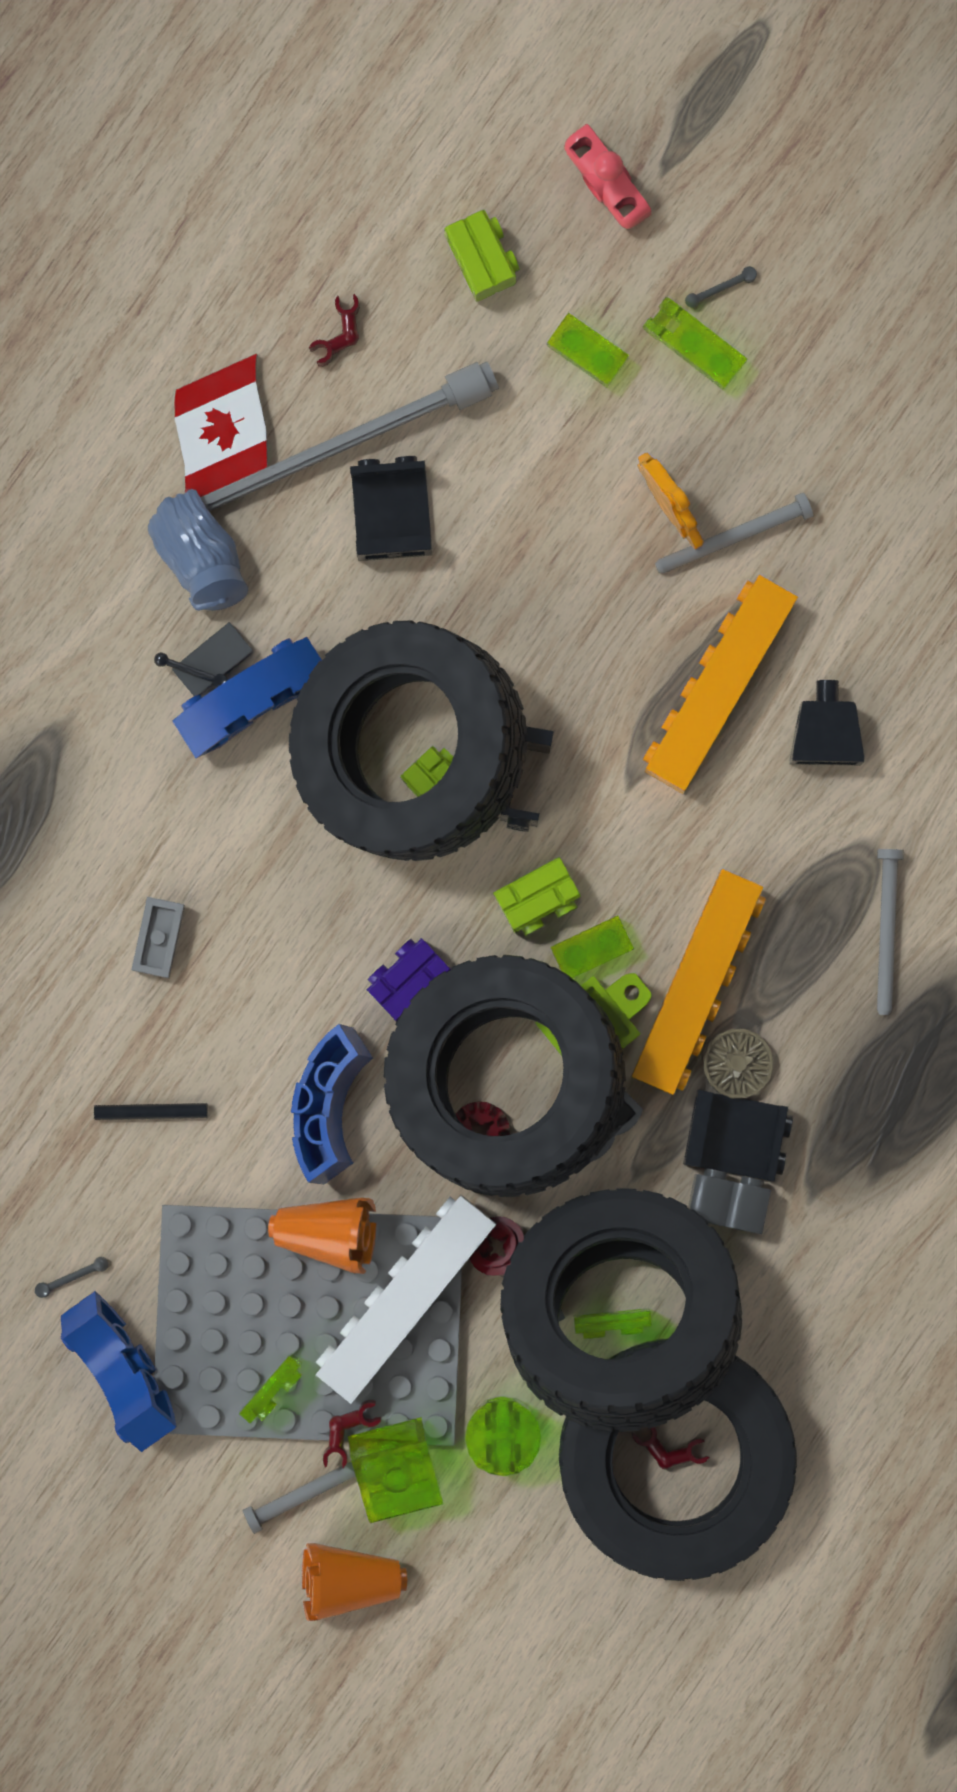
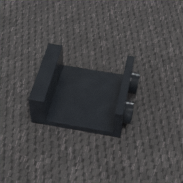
(391, 509)
(539, 741)
(737, 1136)

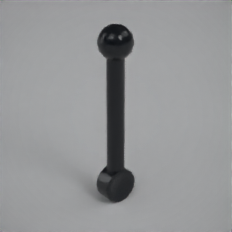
(161, 659)

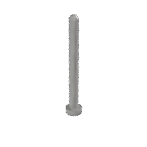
(737, 534)
(887, 928)
(297, 1497)

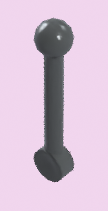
(748, 275)
(43, 1289)

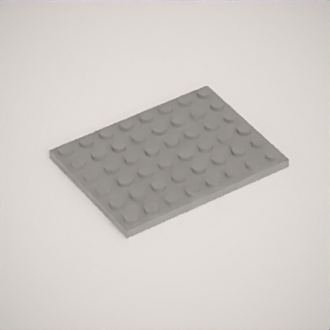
(243, 1305)

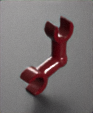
(348, 337)
(340, 1423)
(669, 1459)

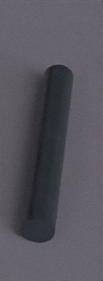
(151, 1111)

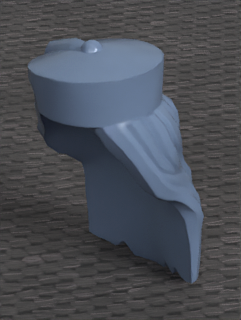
(198, 552)

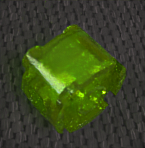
(503, 1436)

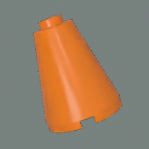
(328, 1232)
(347, 1580)

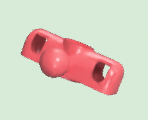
(607, 177)

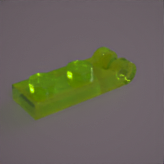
(696, 344)

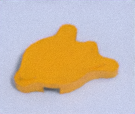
(670, 499)

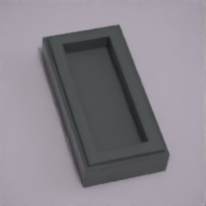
(215, 656)

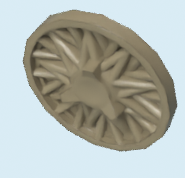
(738, 1063)

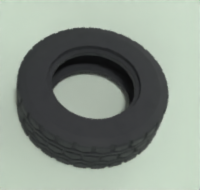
(329, 727)
(438, 1024)
(640, 1389)
(700, 1544)

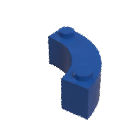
(233, 706)
(320, 1103)
(121, 1370)

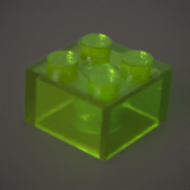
(395, 1470)

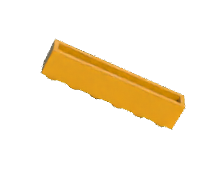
(720, 683)
(697, 982)

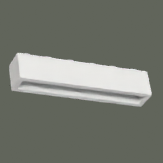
(405, 1299)

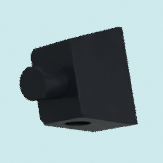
(827, 730)

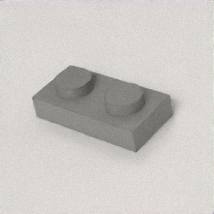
(158, 937)

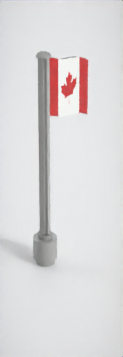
(226, 430)

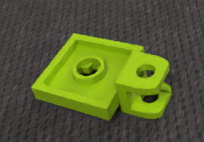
(615, 1005)

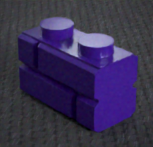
(404, 979)

